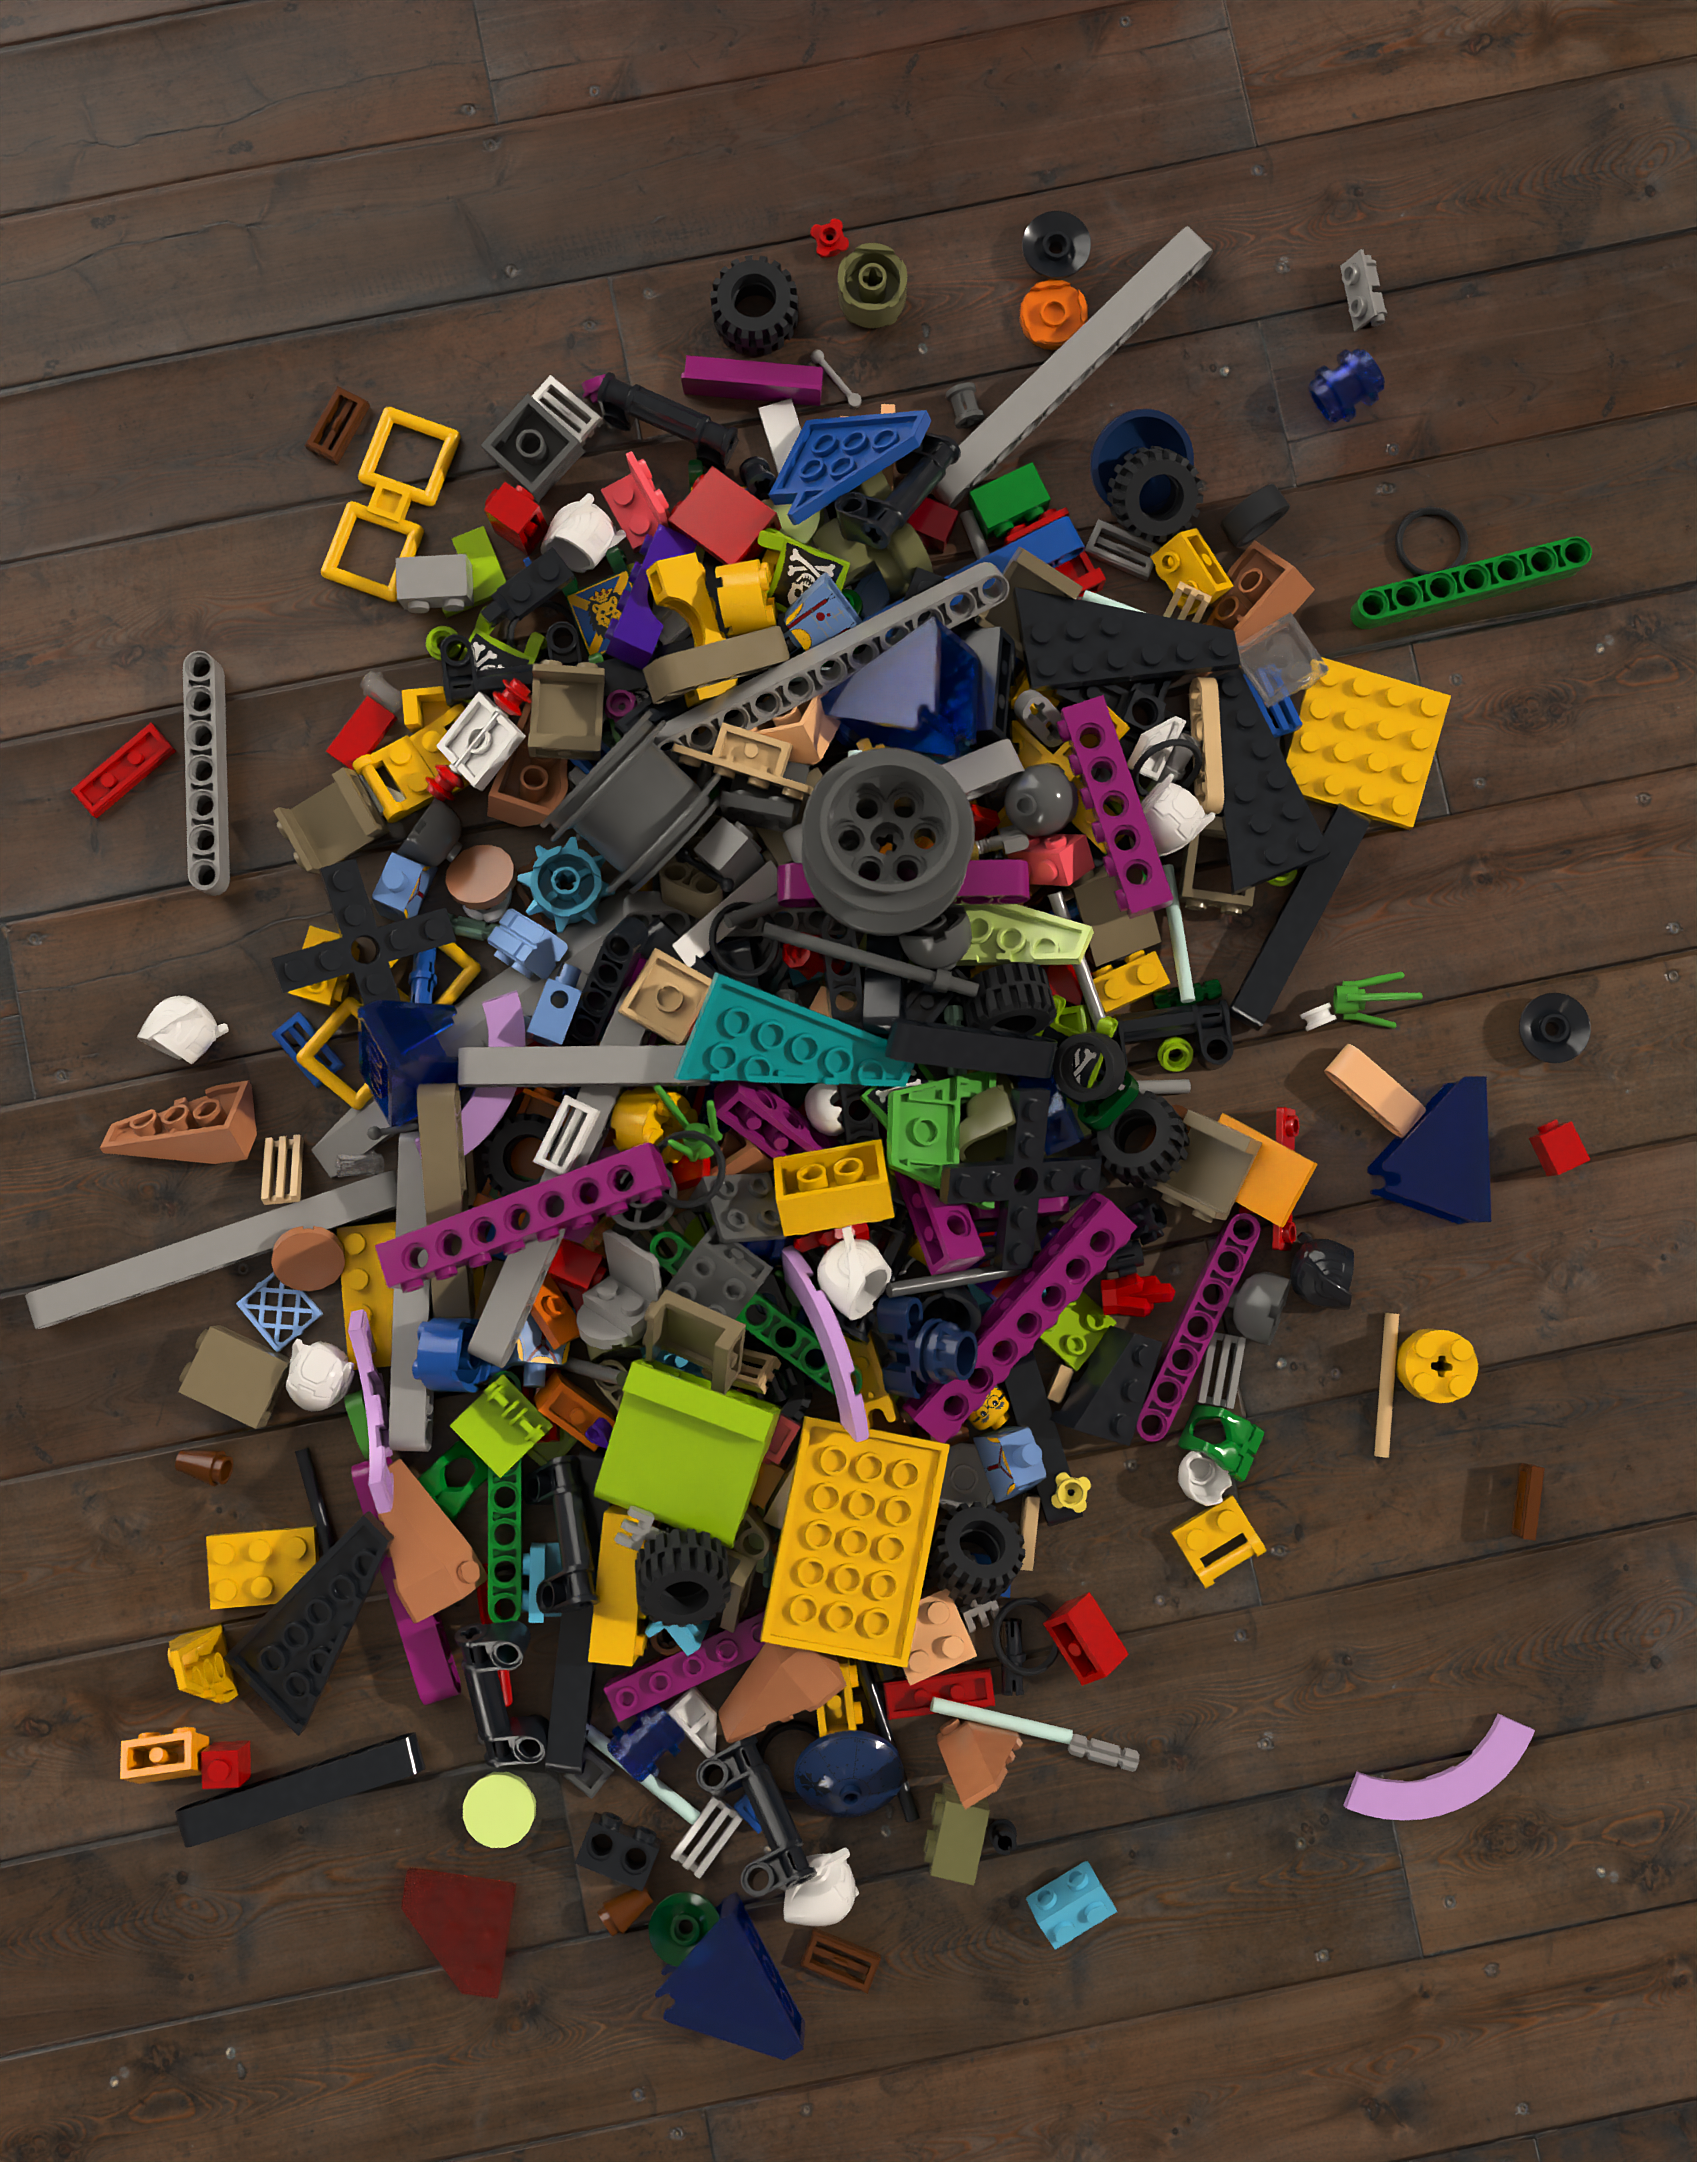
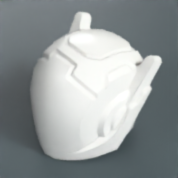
(581, 534)
(1173, 816)
(181, 1028)
(853, 1275)
(318, 1375)
(824, 1897)

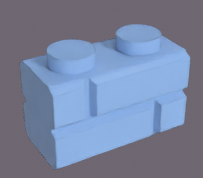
(526, 945)

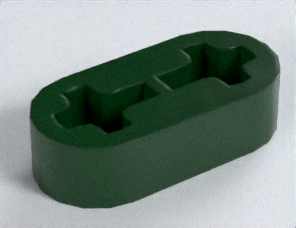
(1110, 1107)

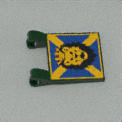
(597, 602)

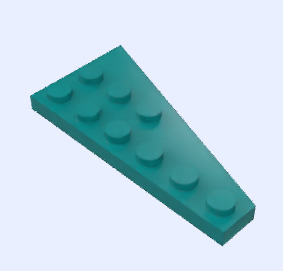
(772, 1040)

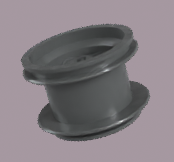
(883, 782)
(635, 807)

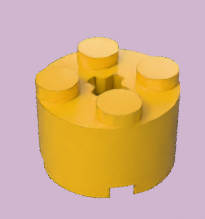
(745, 597)
(644, 1118)
(1442, 1385)

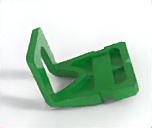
(1234, 1452)
(452, 1499)

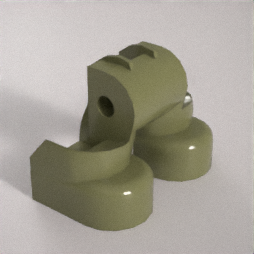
(894, 562)
(987, 1121)

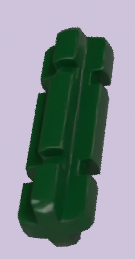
(1209, 989)

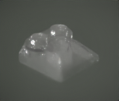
(1280, 660)

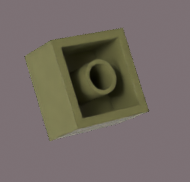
(957, 1836)

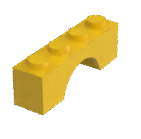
(681, 587)

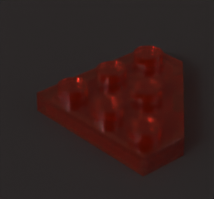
(463, 1925)

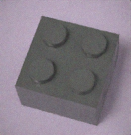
(532, 447)

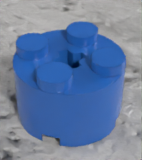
(444, 1356)

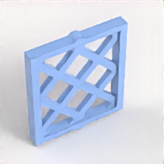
(260, 1325)

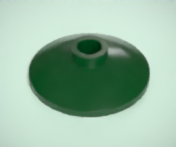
(665, 1933)

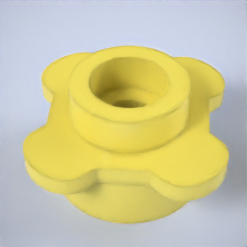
(1076, 1501)

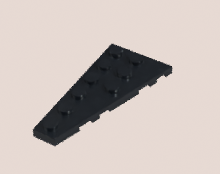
(1095, 644)
(1263, 807)
(301, 1637)

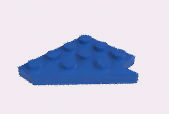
(840, 455)

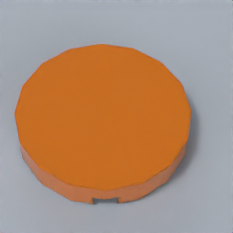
(1052, 313)

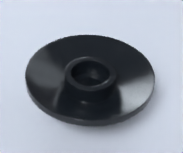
(1061, 231)
(1570, 1022)

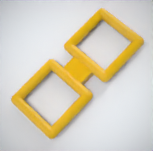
(390, 500)
(350, 1006)

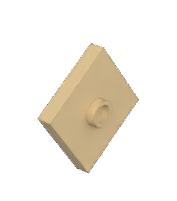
(666, 997)

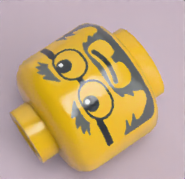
(993, 1411)

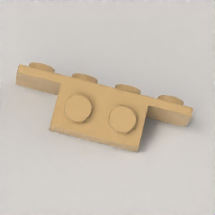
(749, 755)

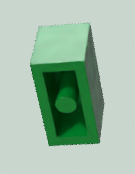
(1009, 501)

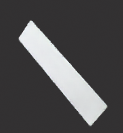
(754, 890)

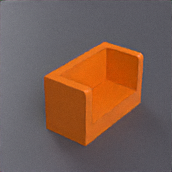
(570, 1407)

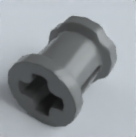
(965, 393)

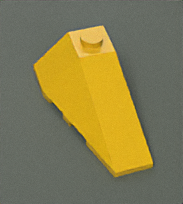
(201, 1665)

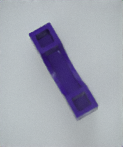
(638, 629)

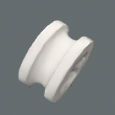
(1318, 1016)

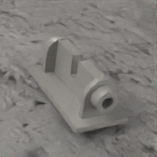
(1359, 279)

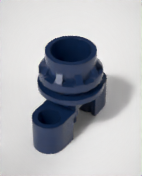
(924, 1351)

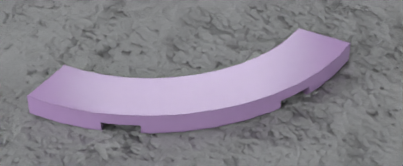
(489, 1104)
(831, 1340)
(380, 1479)
(1449, 1788)

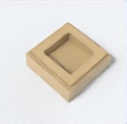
(1059, 1383)

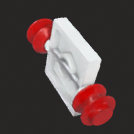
(480, 741)

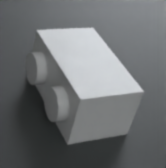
(434, 582)
(730, 852)

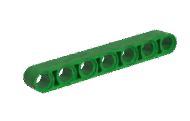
(1484, 574)
(767, 1329)
(510, 1515)

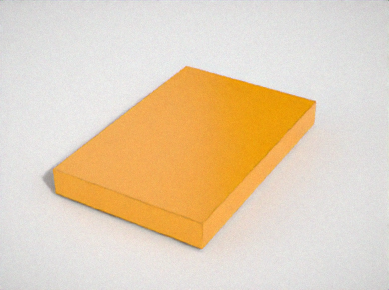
(1274, 1178)

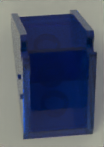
(913, 694)
(401, 1052)
(1443, 1158)
(734, 1988)

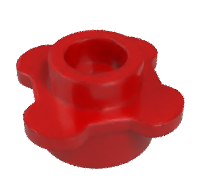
(833, 247)

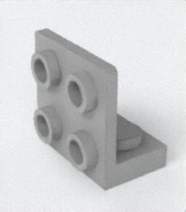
(629, 1288)

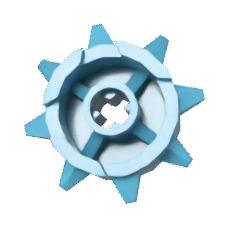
(568, 865)

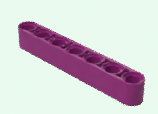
(983, 884)
(1210, 1315)
(423, 1641)

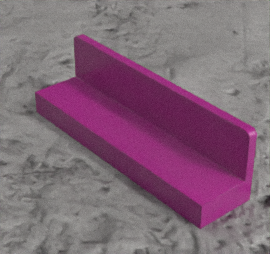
(752, 380)

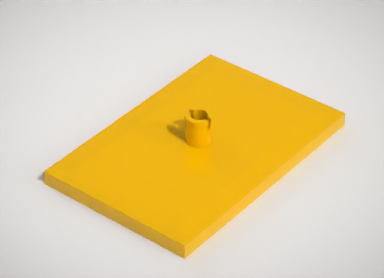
(855, 1543)

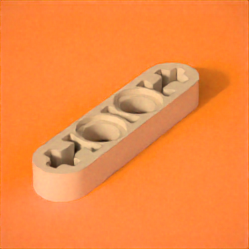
(1207, 731)

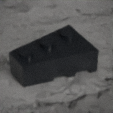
(995, 676)
(1112, 1388)

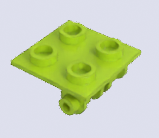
(1077, 1331)
(501, 1425)

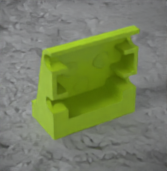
(686, 1450)

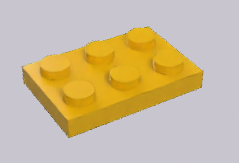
(258, 1565)

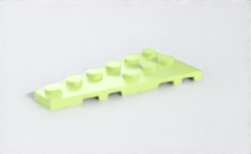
(1020, 935)

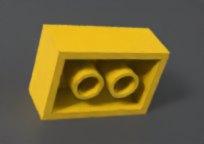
(832, 1188)

